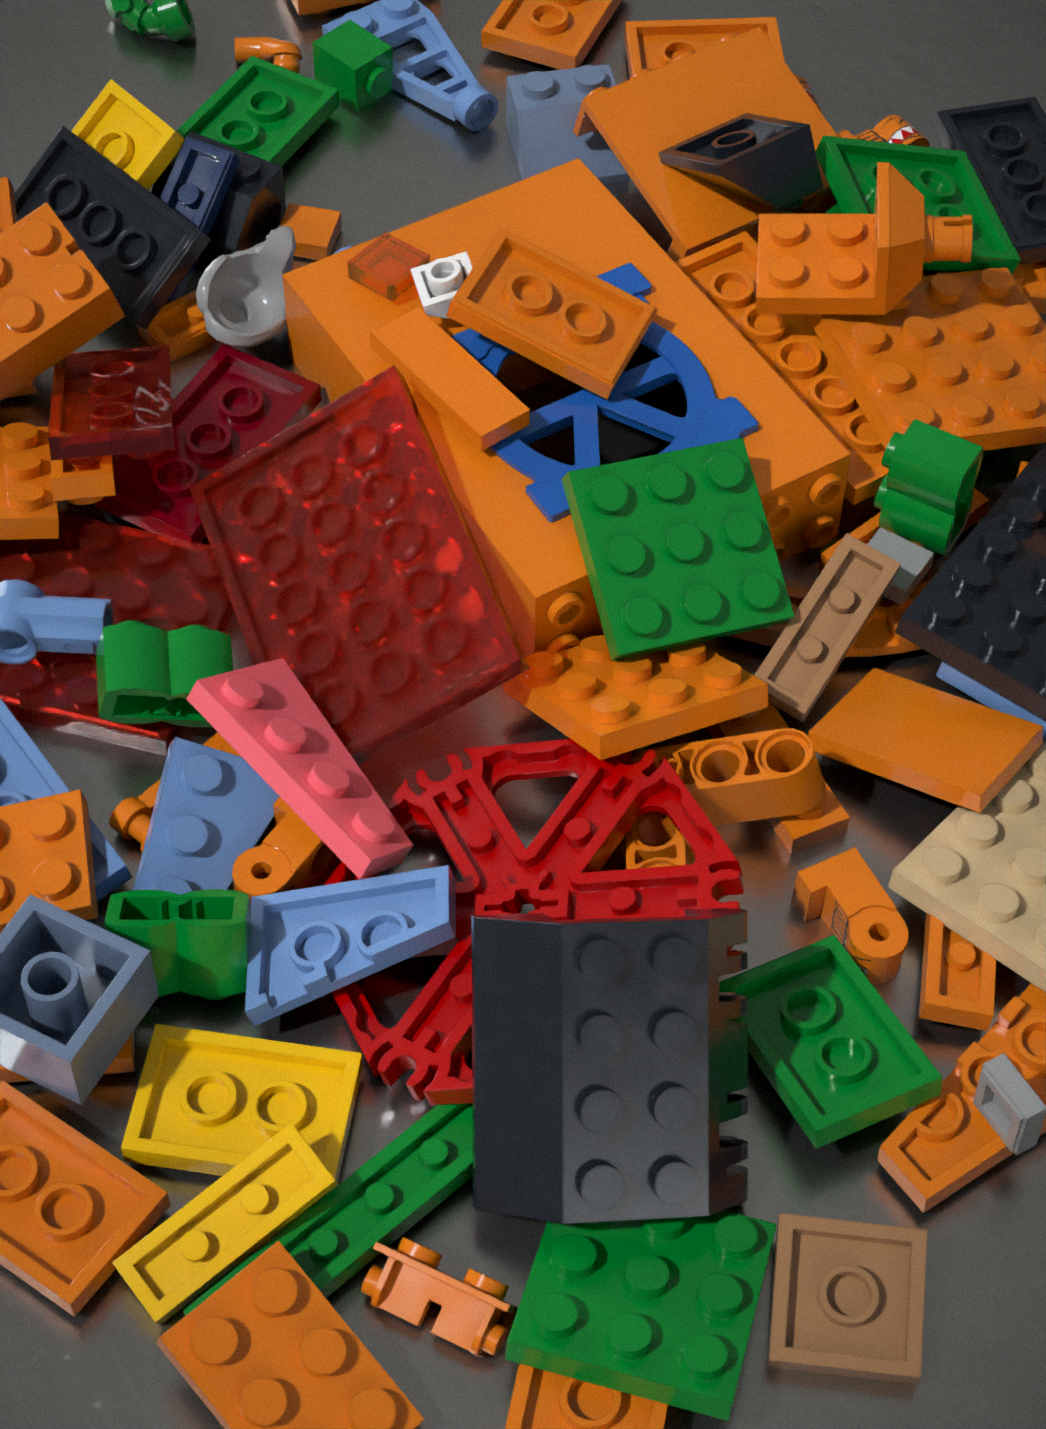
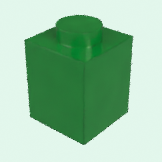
(354, 64)

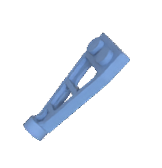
(405, 20)

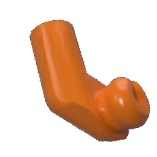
(269, 49)

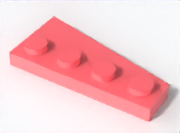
(302, 759)

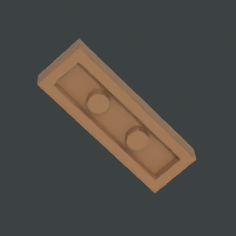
(826, 625)

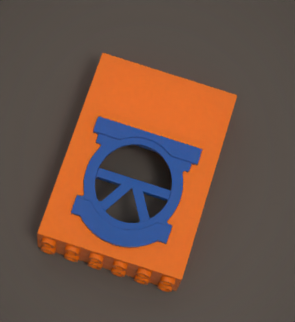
(510, 490)

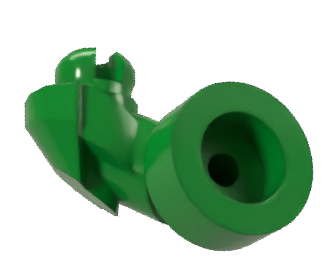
(161, 18)

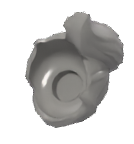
(245, 291)

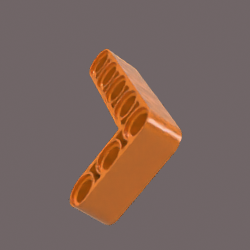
(732, 783)

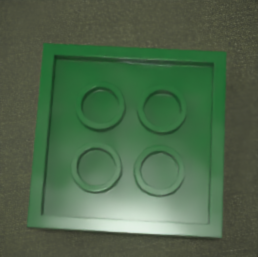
(939, 174)
(677, 548)
(646, 1306)

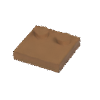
(848, 1298)

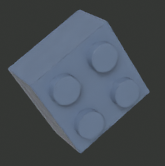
(68, 997)

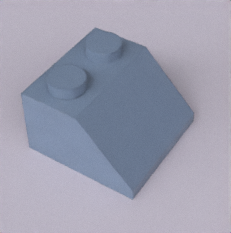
(542, 121)

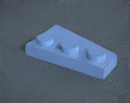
(202, 819)
(341, 932)

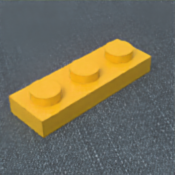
(224, 1224)

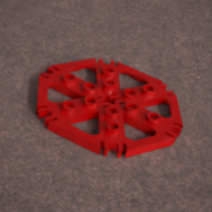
(554, 874)

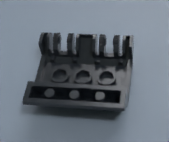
(607, 1066)

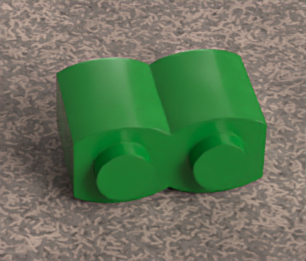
(928, 486)
(151, 671)
(193, 937)

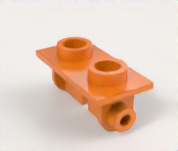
(468, 1305)

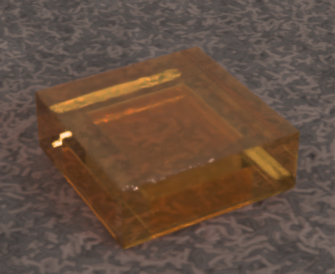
(386, 266)

